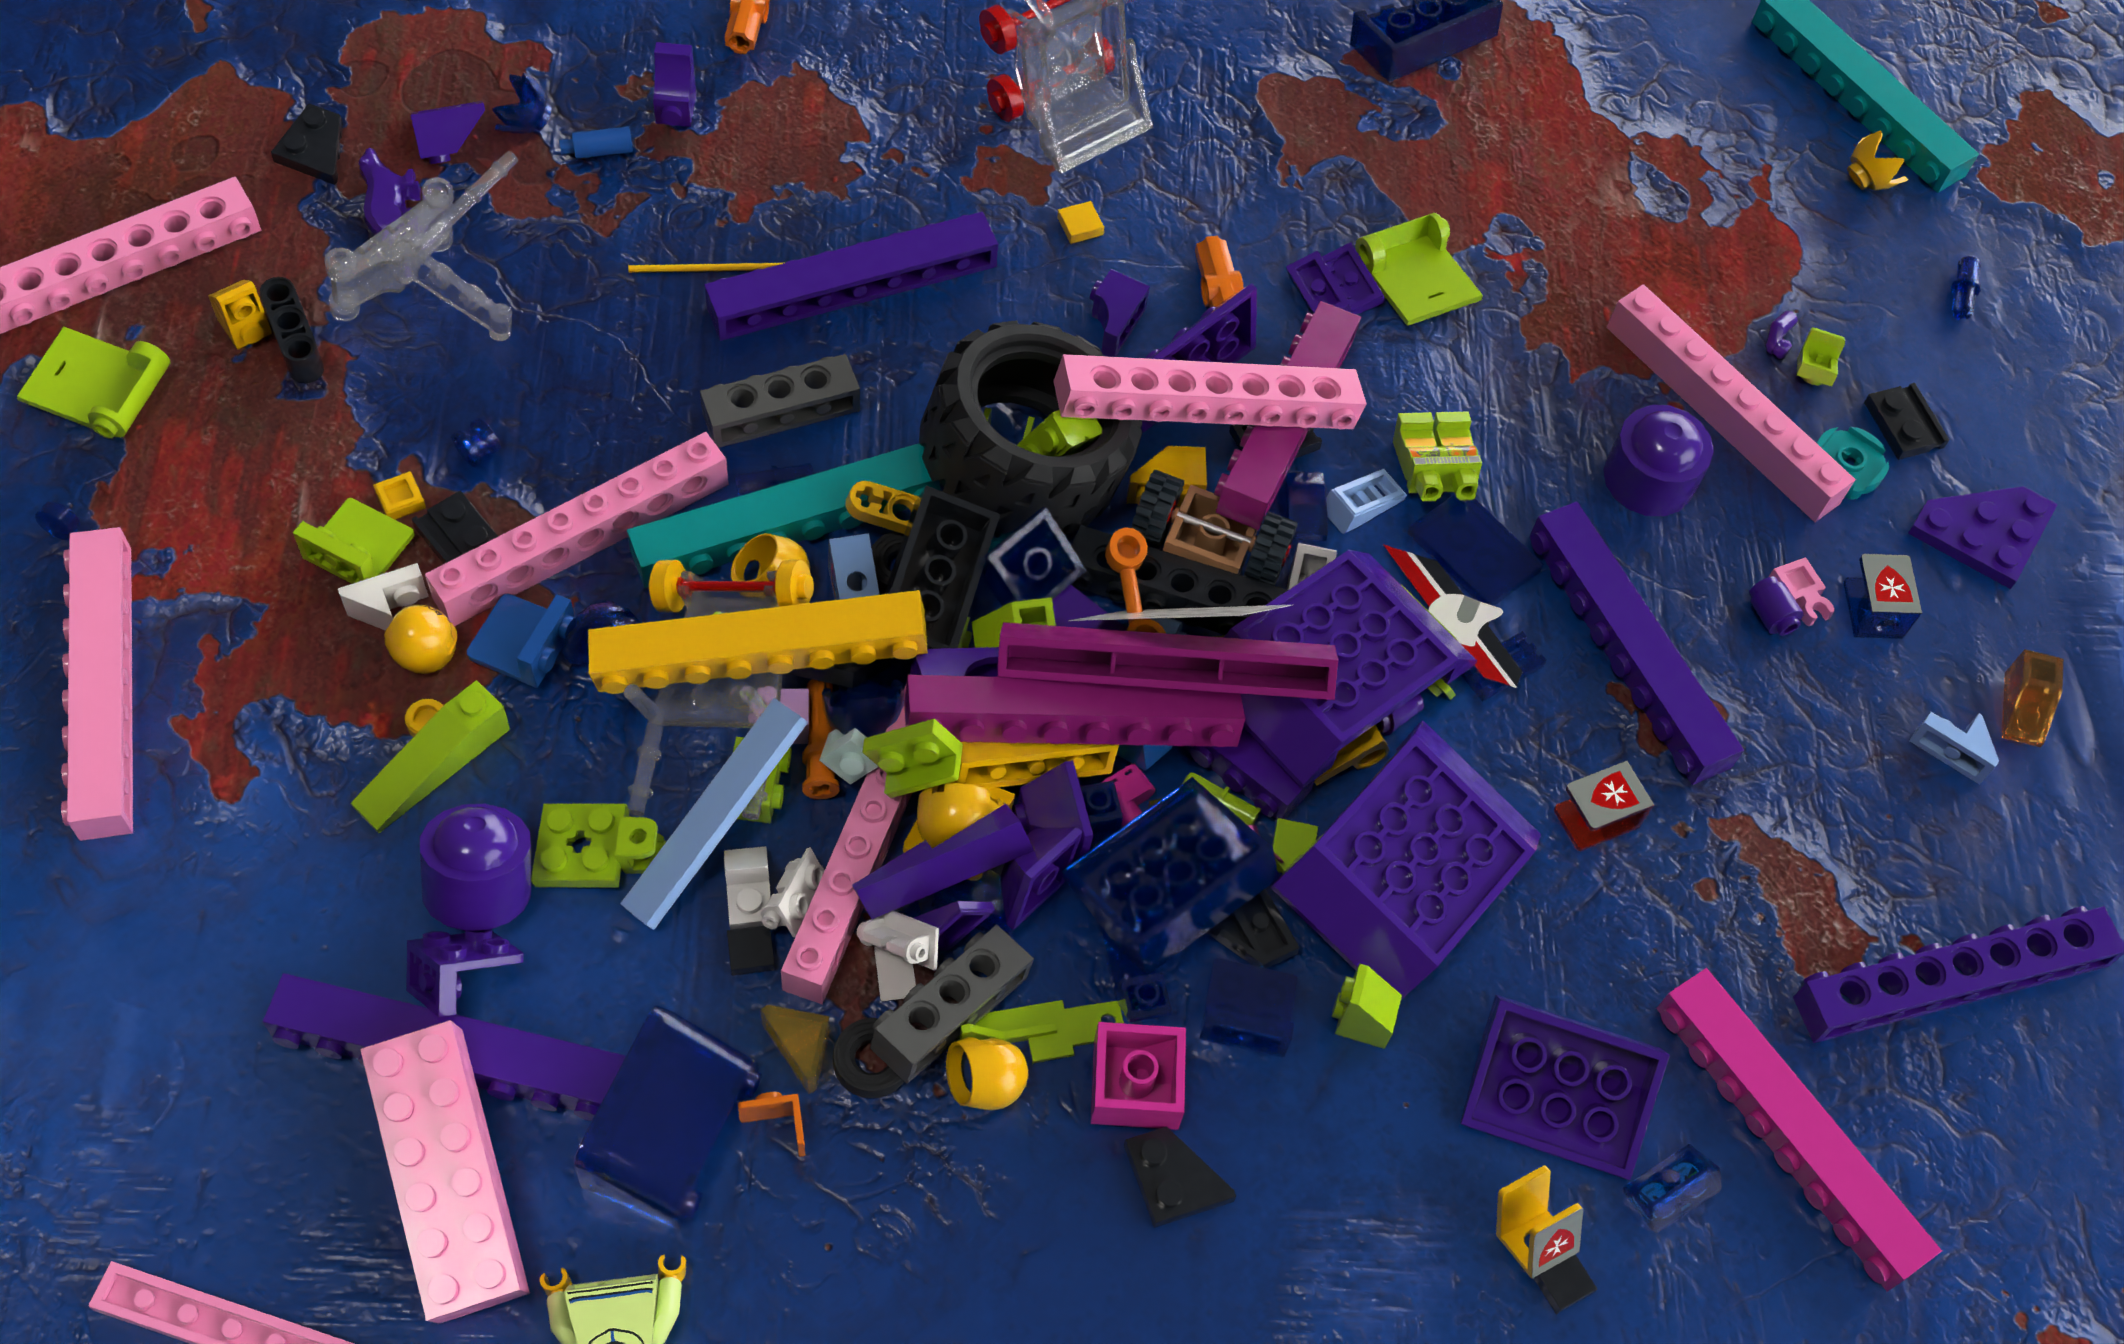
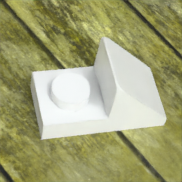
(374, 597)
(746, 885)

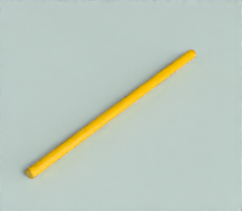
(699, 267)

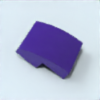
(1336, 279)

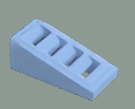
(1345, 512)

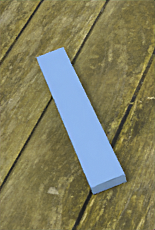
(713, 813)

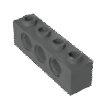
(780, 400)
(912, 1050)

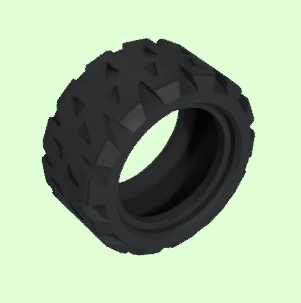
(982, 467)

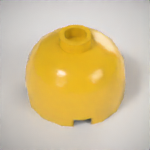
(952, 810)

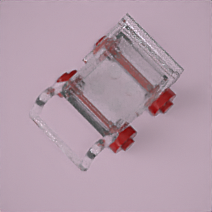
(1071, 77)

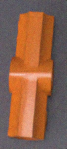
(745, 24)
(1217, 271)

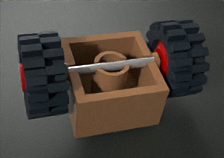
(1208, 536)

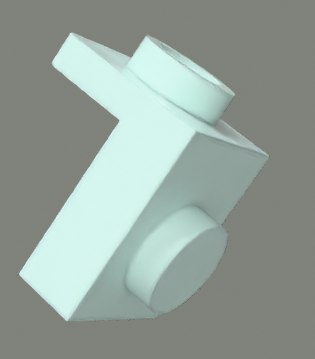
(845, 755)

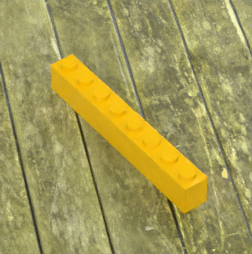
(757, 642)

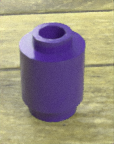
(1776, 606)

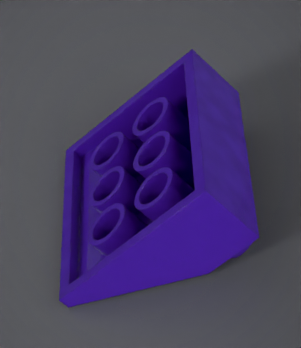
(1220, 335)
(1563, 1087)

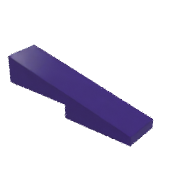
(927, 870)

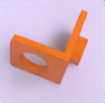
(774, 1105)

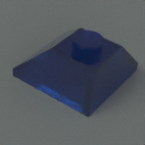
(1032, 561)

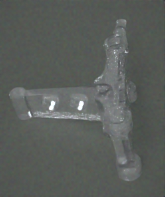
(403, 256)

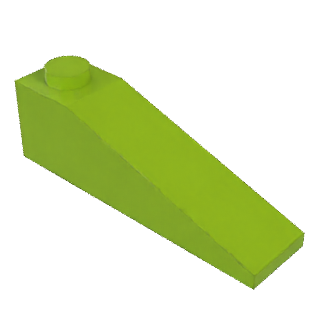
(433, 755)

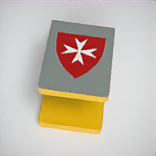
(1524, 1211)

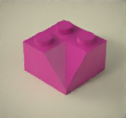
(1138, 1075)

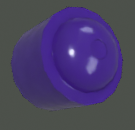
(1658, 460)
(475, 867)

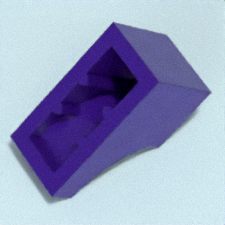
(674, 84)
(1118, 306)

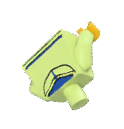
(615, 1309)

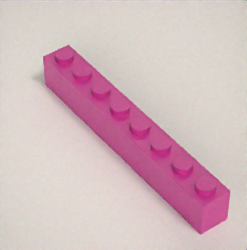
(1798, 1130)

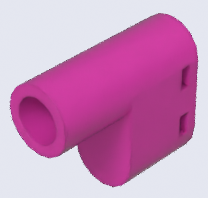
(1131, 791)

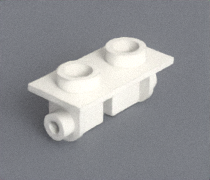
(794, 893)
(903, 937)

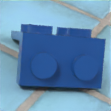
(523, 637)

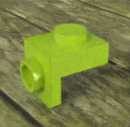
(1819, 357)

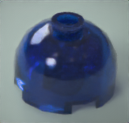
(865, 707)

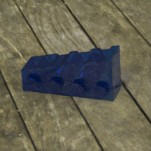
(1422, 33)

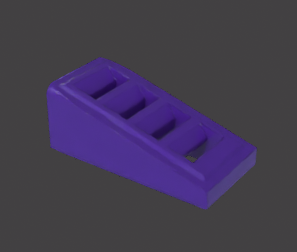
(956, 920)

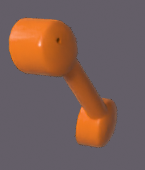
(1125, 555)

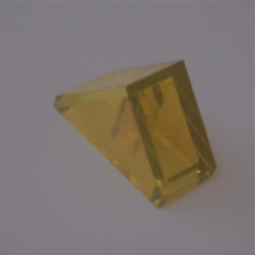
(800, 1039)

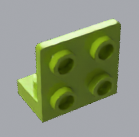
(354, 542)

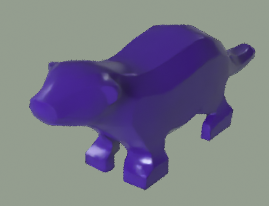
(385, 192)

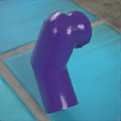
(1778, 329)

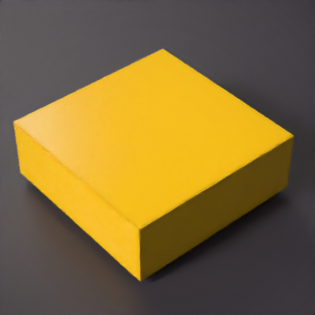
(1080, 222)
(399, 496)

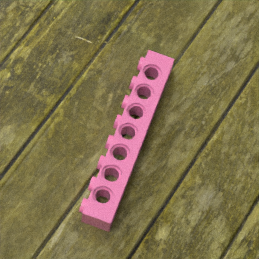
(124, 252)
(1208, 392)
(577, 529)
(835, 904)

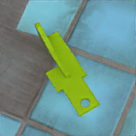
(1046, 1026)

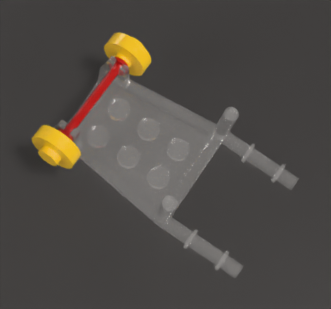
(720, 700)

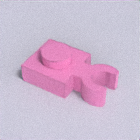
(1805, 588)

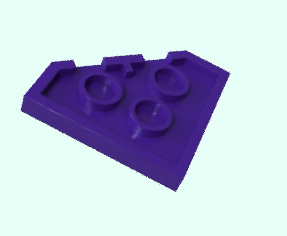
(1986, 529)

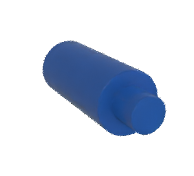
(598, 142)

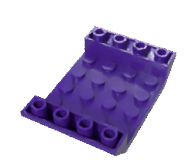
(1385, 658)
(1409, 862)

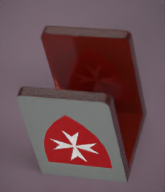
(1603, 806)

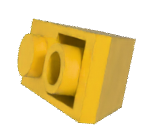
(241, 313)
(1179, 461)

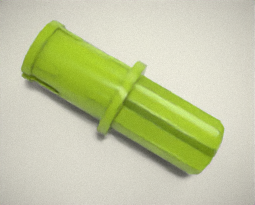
(1241, 808)

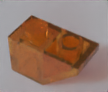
(2031, 697)

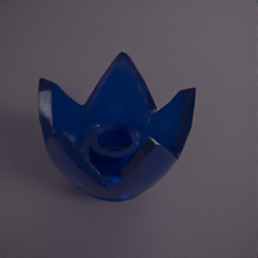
(529, 113)

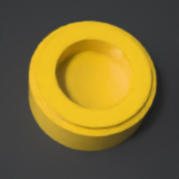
(420, 713)

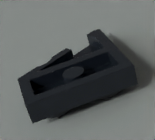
(1257, 933)

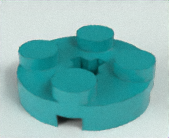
(1867, 452)

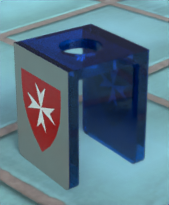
(1885, 599)

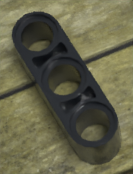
(291, 330)

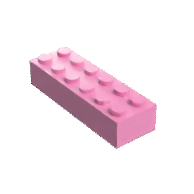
(444, 1172)

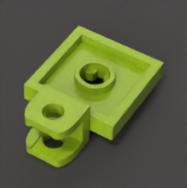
(614, 839)

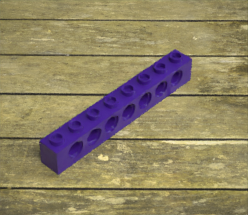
(2092, 947)

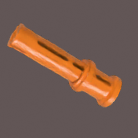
(820, 780)

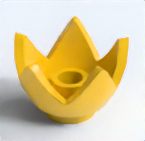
(1872, 171)

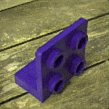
(438, 958)

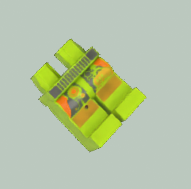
(1437, 454)

